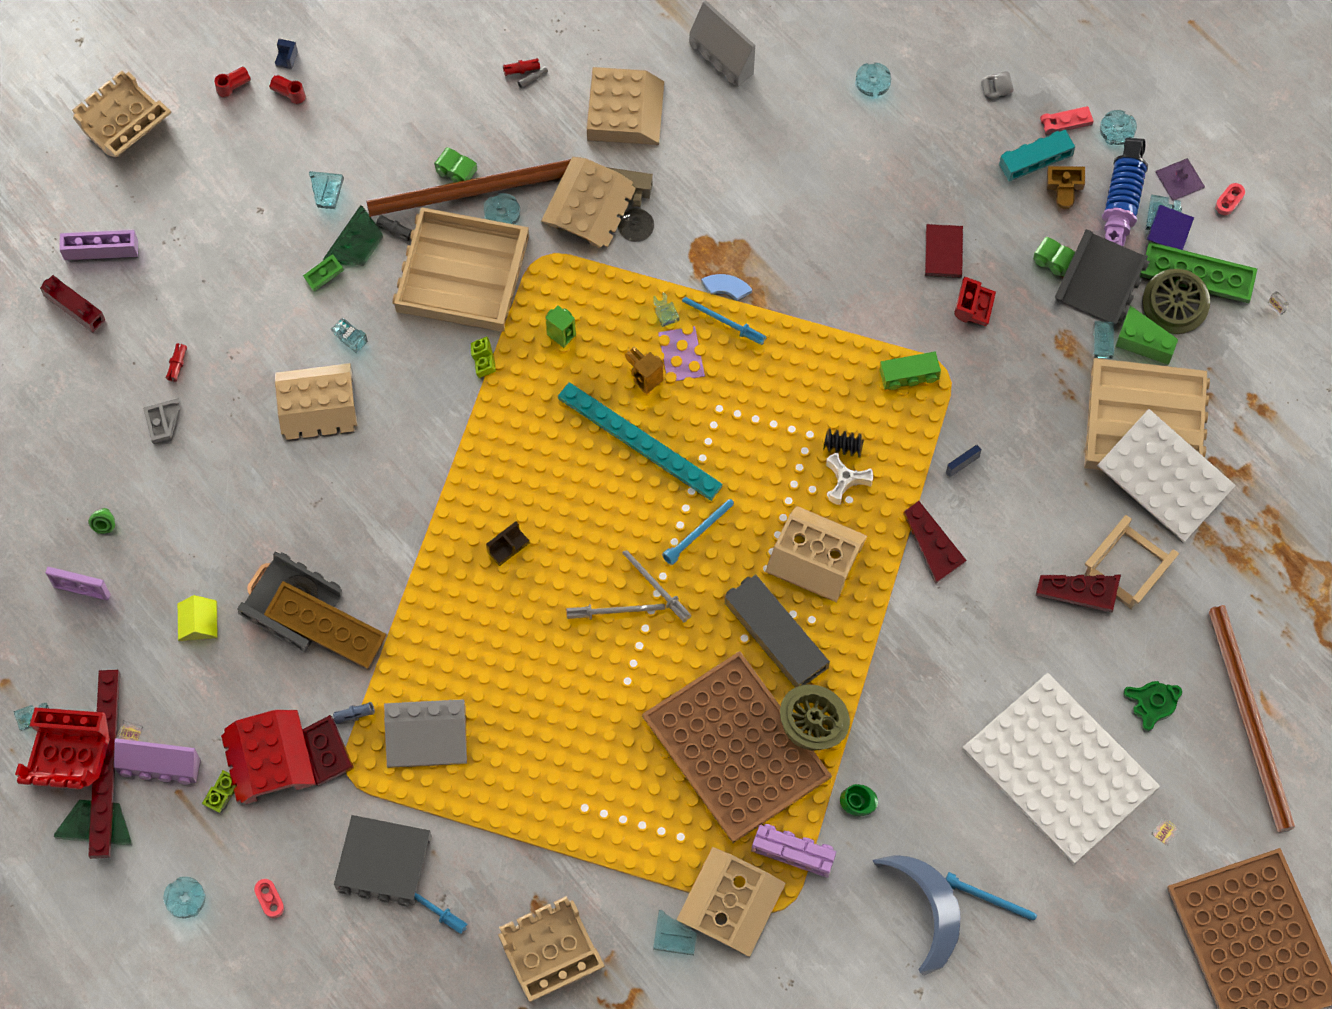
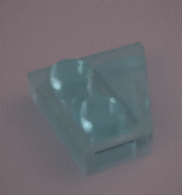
(326, 188)

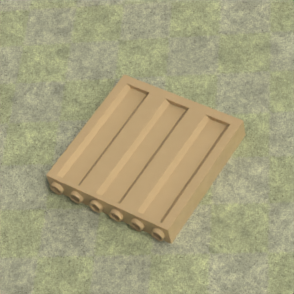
(461, 269)
(1128, 389)

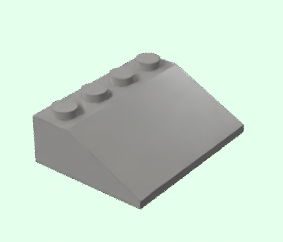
(722, 44)
(425, 733)

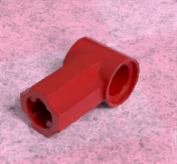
(231, 81)
(288, 88)

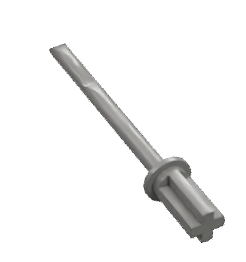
(672, 602)
(583, 612)

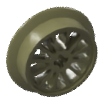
(1184, 277)
(837, 722)

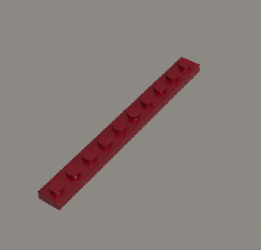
(104, 786)

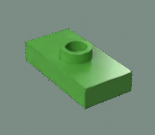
(323, 272)

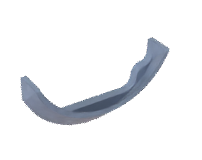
(943, 904)

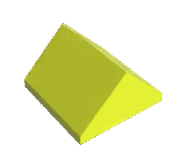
(197, 618)

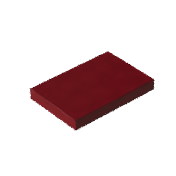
(944, 250)
(326, 751)

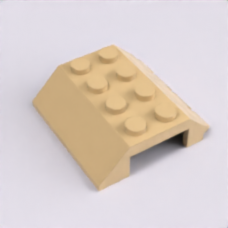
(119, 114)
(589, 201)
(315, 401)
(549, 949)

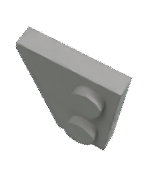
(162, 419)

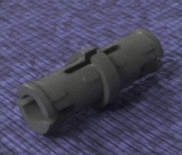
(394, 227)

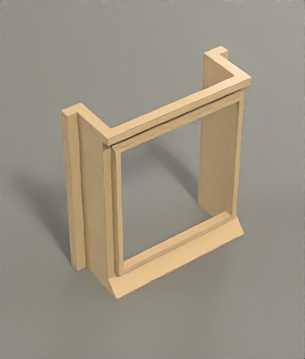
(1111, 540)

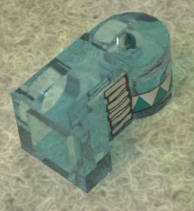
(349, 335)

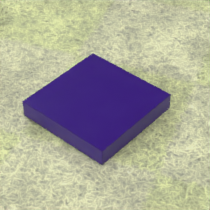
(1170, 228)

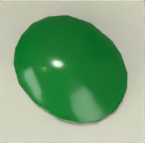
(858, 800)

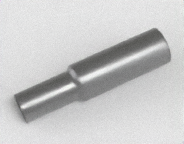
(531, 77)

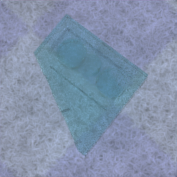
(673, 936)

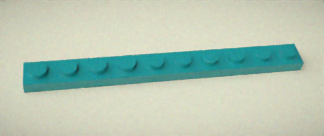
(640, 441)

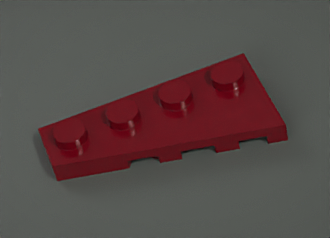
(938, 550)
(1088, 591)

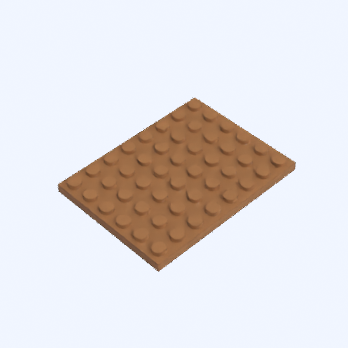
(734, 747)
(1254, 936)

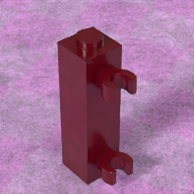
(72, 303)

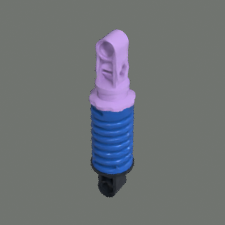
(1125, 191)

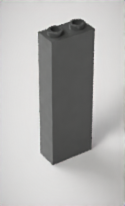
(776, 631)

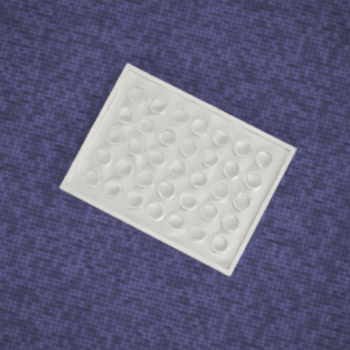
(1060, 768)

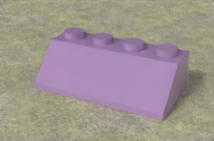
(156, 761)

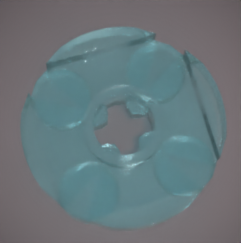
(869, 88)
(1114, 118)
(501, 201)
(178, 888)

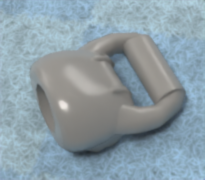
(1002, 84)

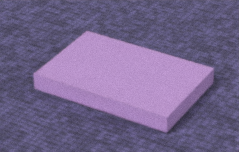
(687, 355)
(78, 583)

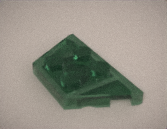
(356, 240)
(77, 824)

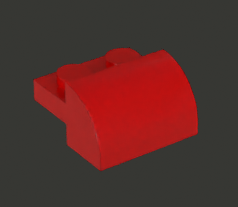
(974, 302)

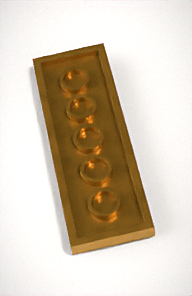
(325, 625)

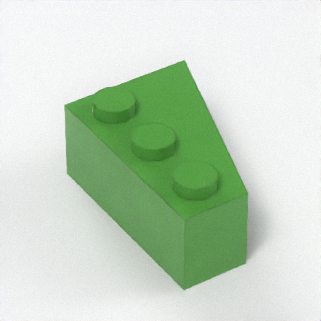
(1146, 338)

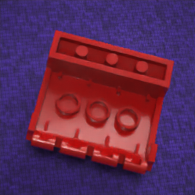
(66, 748)
(267, 754)

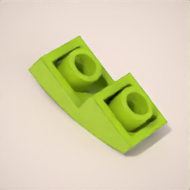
(483, 356)
(220, 794)

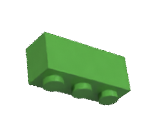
(910, 370)

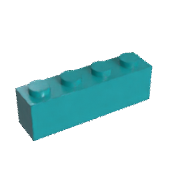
(1036, 155)

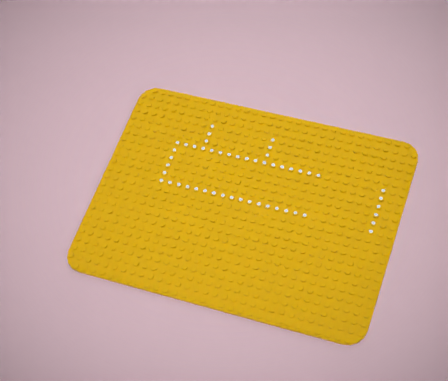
(562, 700)

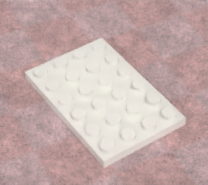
(1166, 475)

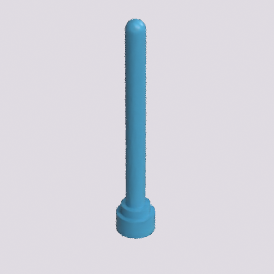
(671, 555)
(955, 883)

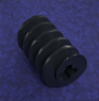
(843, 442)

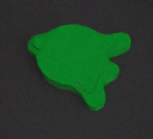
(1154, 702)

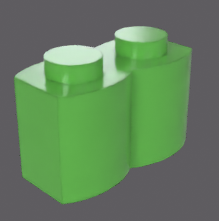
(455, 165)
(1053, 256)

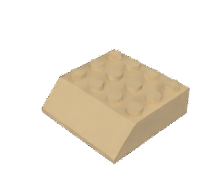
(625, 106)

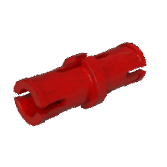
(521, 67)
(176, 362)

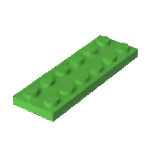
(1220, 276)

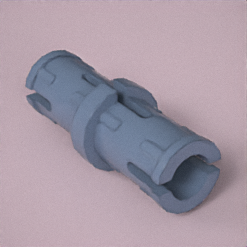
(353, 713)

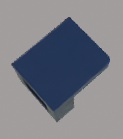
(286, 53)

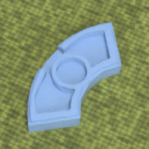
(726, 285)

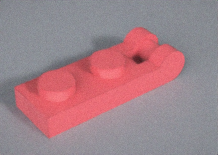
(1067, 120)

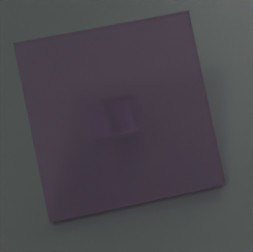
(1180, 179)

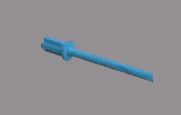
(745, 331)
(445, 916)

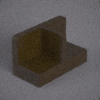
(507, 544)

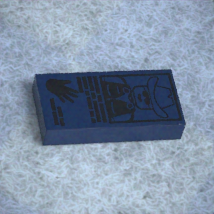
(963, 460)

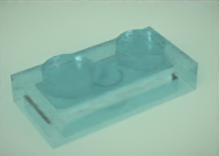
(1103, 339)

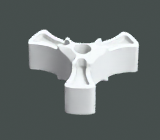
(846, 478)

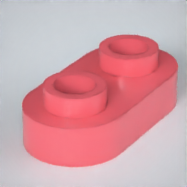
(1230, 200)
(269, 899)

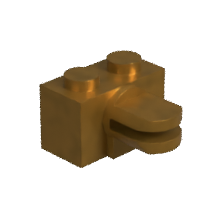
(1065, 180)
(646, 369)

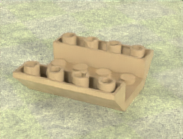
(810, 562)
(745, 907)

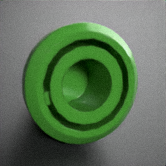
(102, 521)

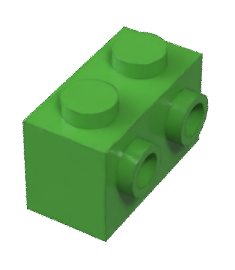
(560, 326)

